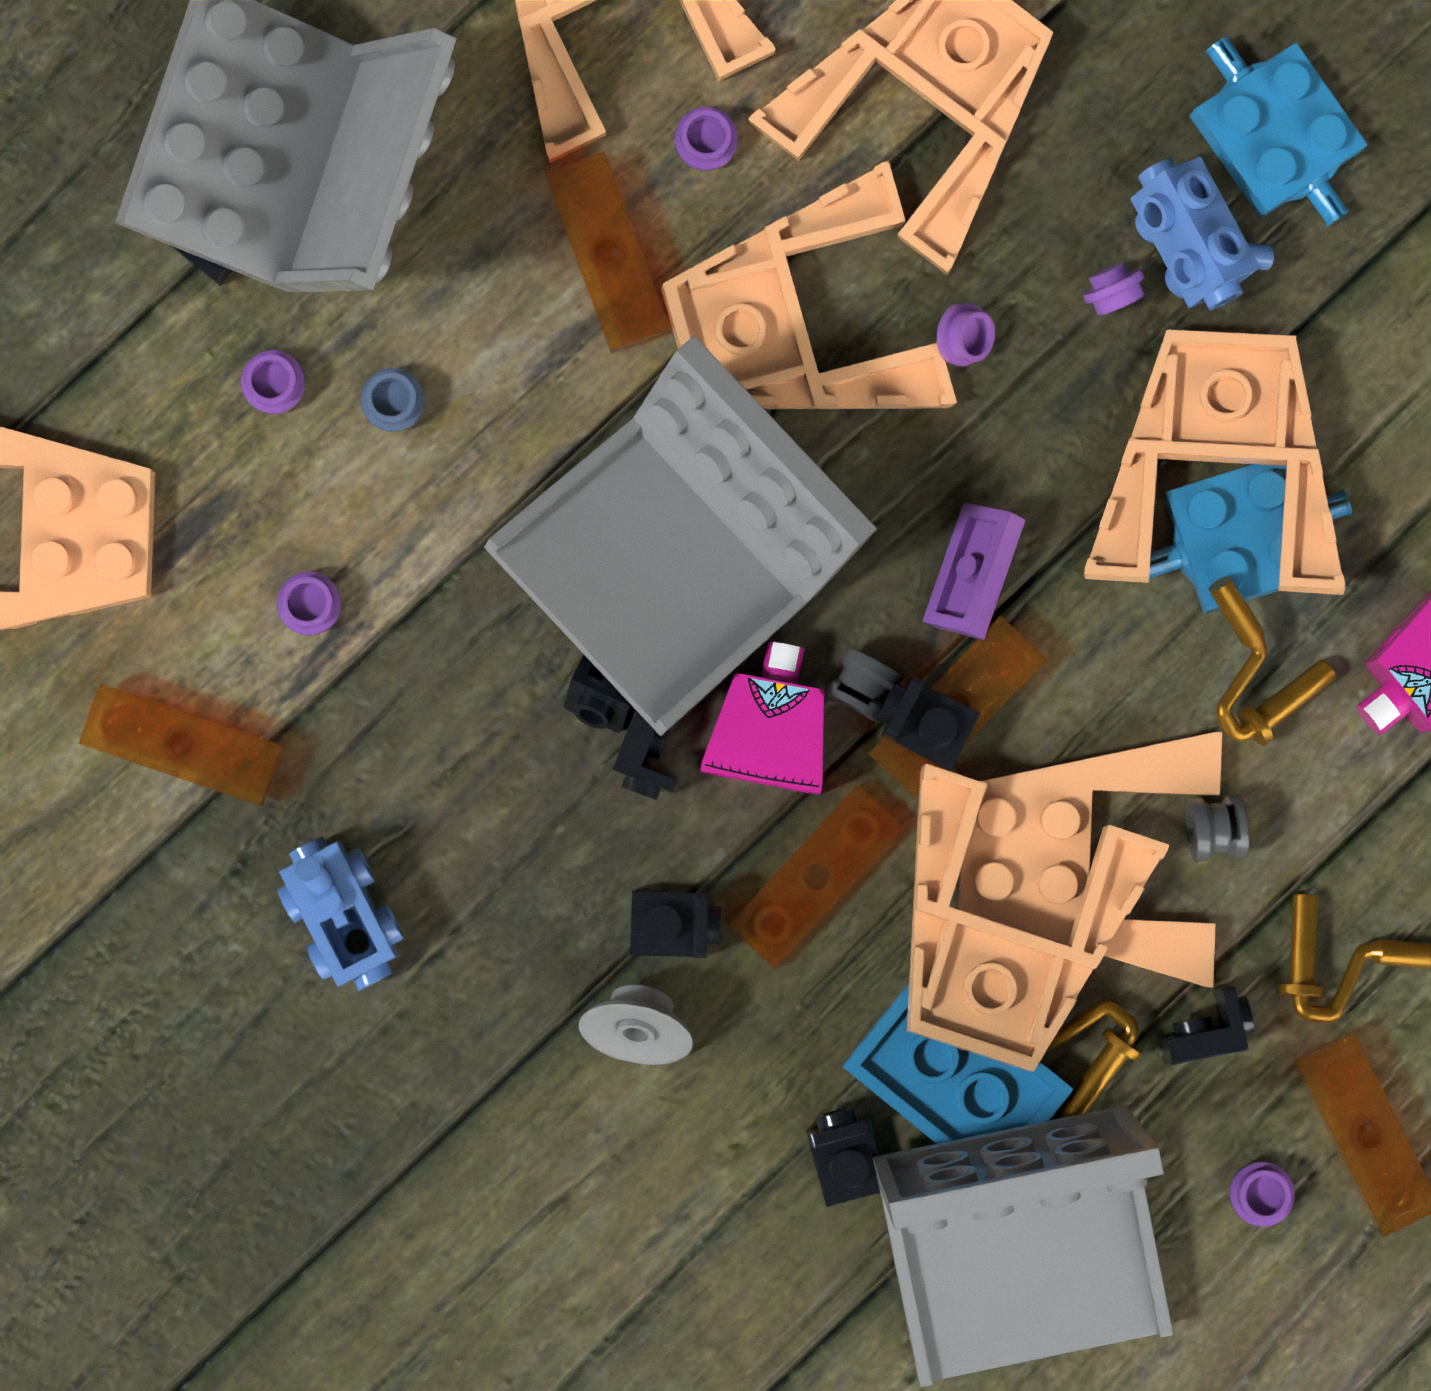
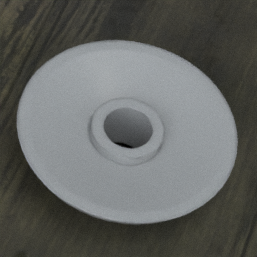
(637, 1027)

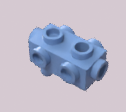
(1195, 234)
(331, 897)

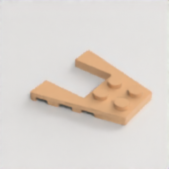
(960, 57)
(561, 99)
(753, 324)
(1223, 403)
(80, 532)
(1035, 841)
(988, 982)

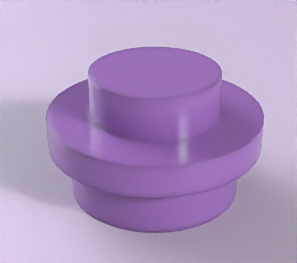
(706, 138)
(1114, 288)
(965, 334)
(273, 382)
(309, 603)
(1261, 1193)

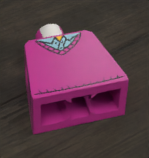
(1404, 674)
(770, 727)

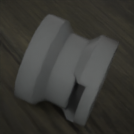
(865, 678)
(1217, 828)

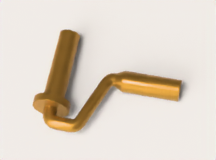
(1259, 722)
(1303, 961)
(1106, 1063)

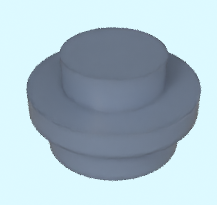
(392, 400)

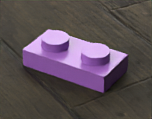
(974, 570)

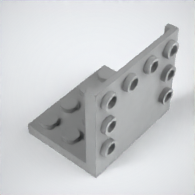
(285, 145)
(682, 539)
(1025, 1242)

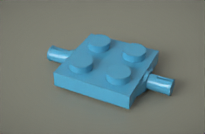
(1278, 130)
(1231, 530)

